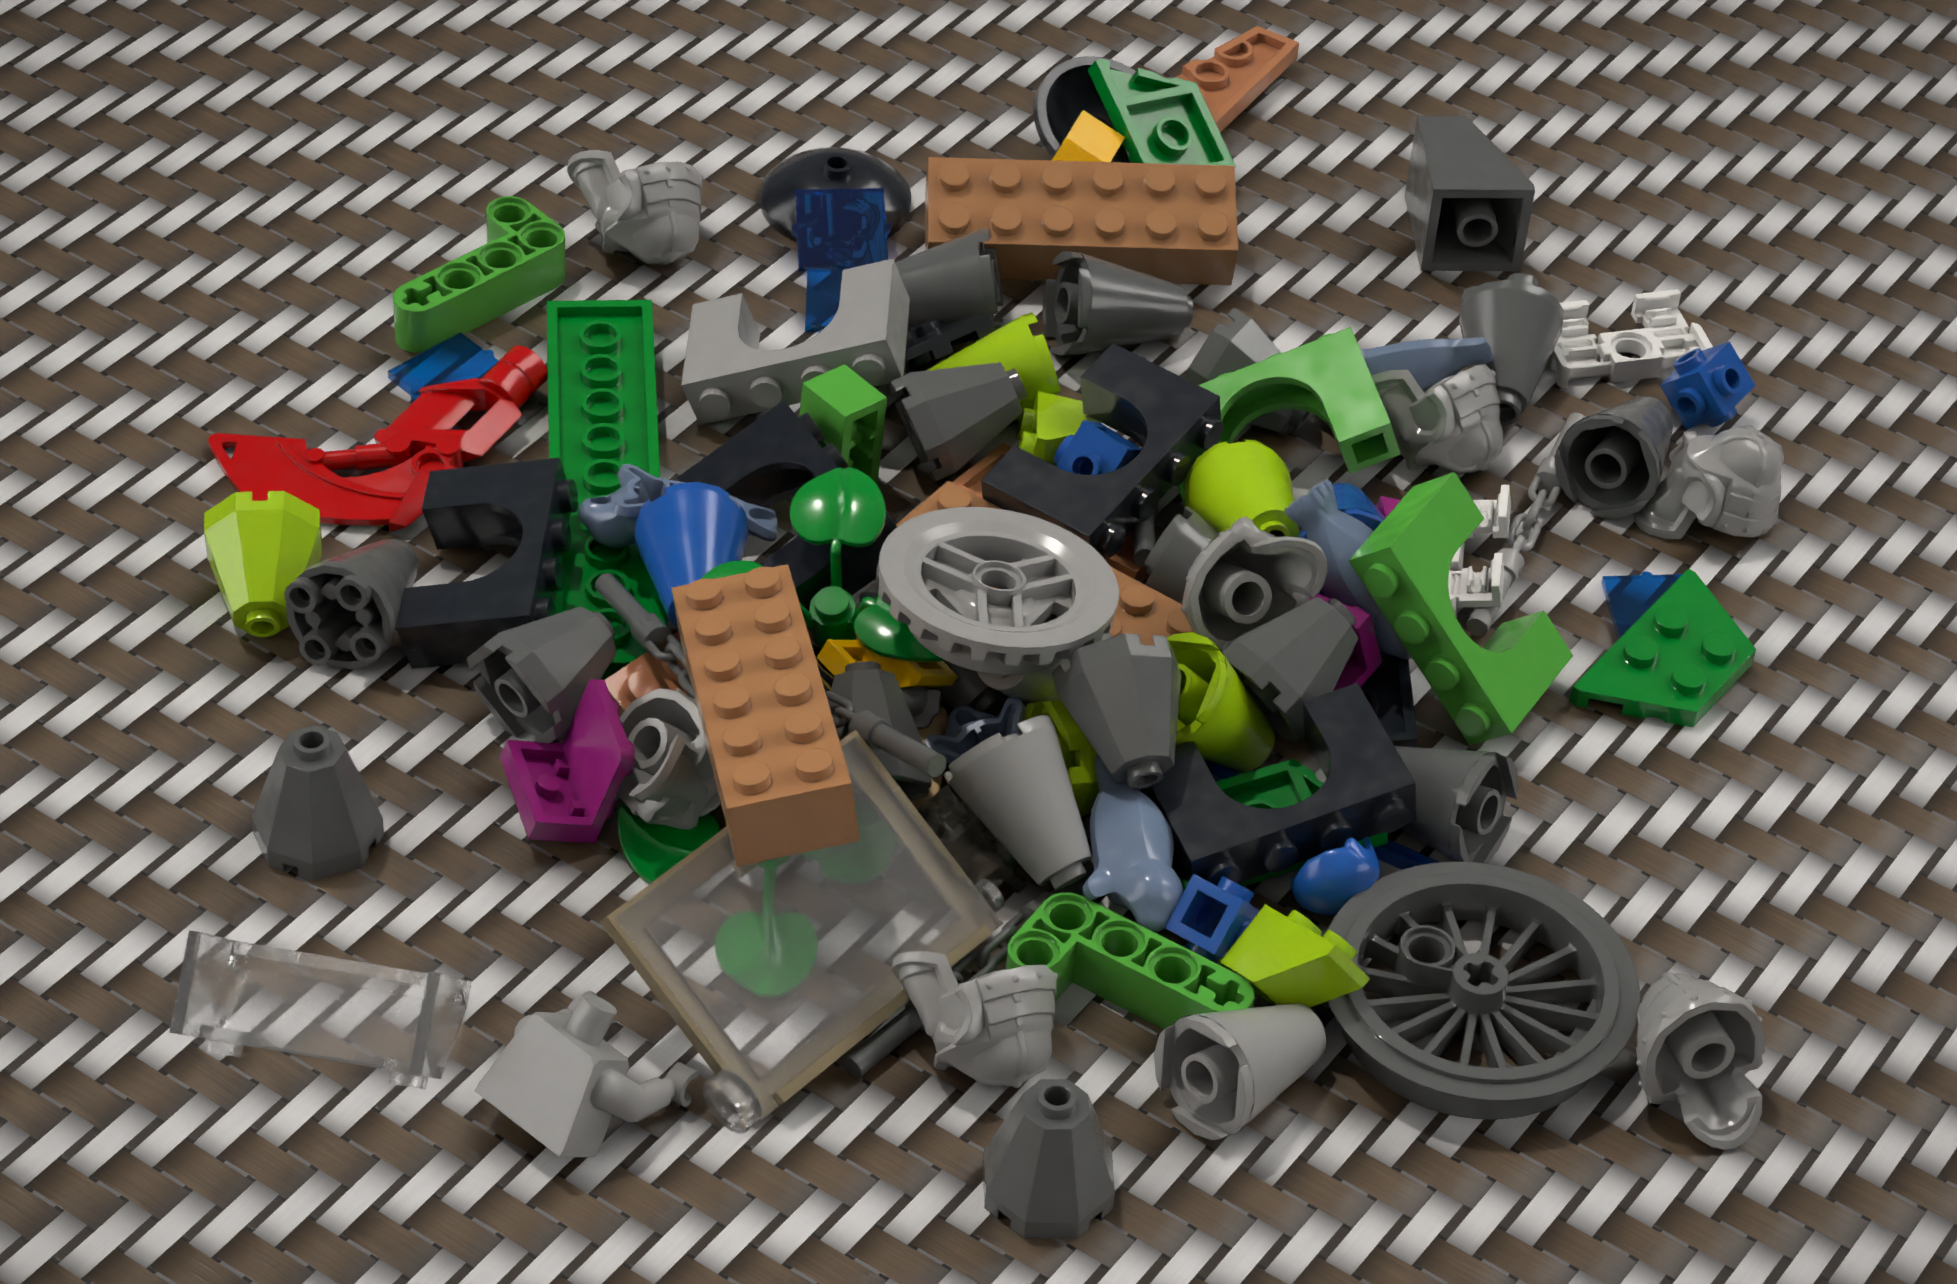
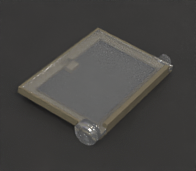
(794, 954)

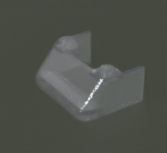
(318, 1007)

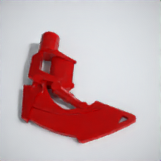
(409, 446)

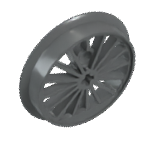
(1478, 992)

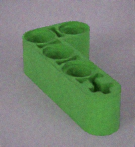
(515, 266)
(1124, 962)

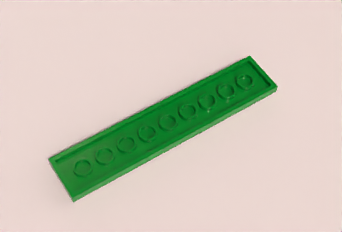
(597, 421)

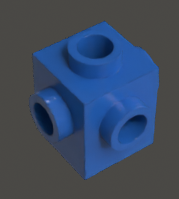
(1707, 385)
(1094, 450)
(1212, 916)

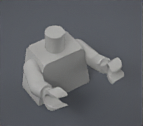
(569, 1082)

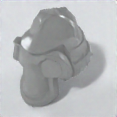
(642, 209)
(1449, 423)
(1723, 481)
(1249, 580)
(672, 766)
(986, 1026)
(1696, 1053)

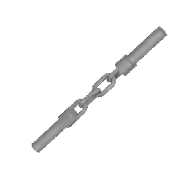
(1547, 484)

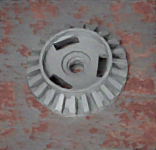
(943, 575)

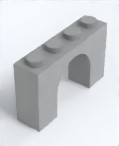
(732, 378)

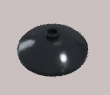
(1064, 96)
(832, 170)

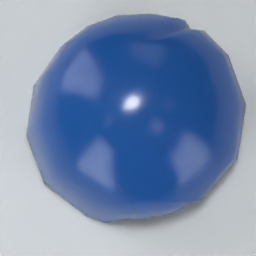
(1335, 877)

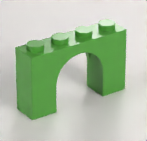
(1320, 378)
(1407, 576)

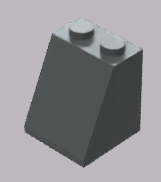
(1465, 199)

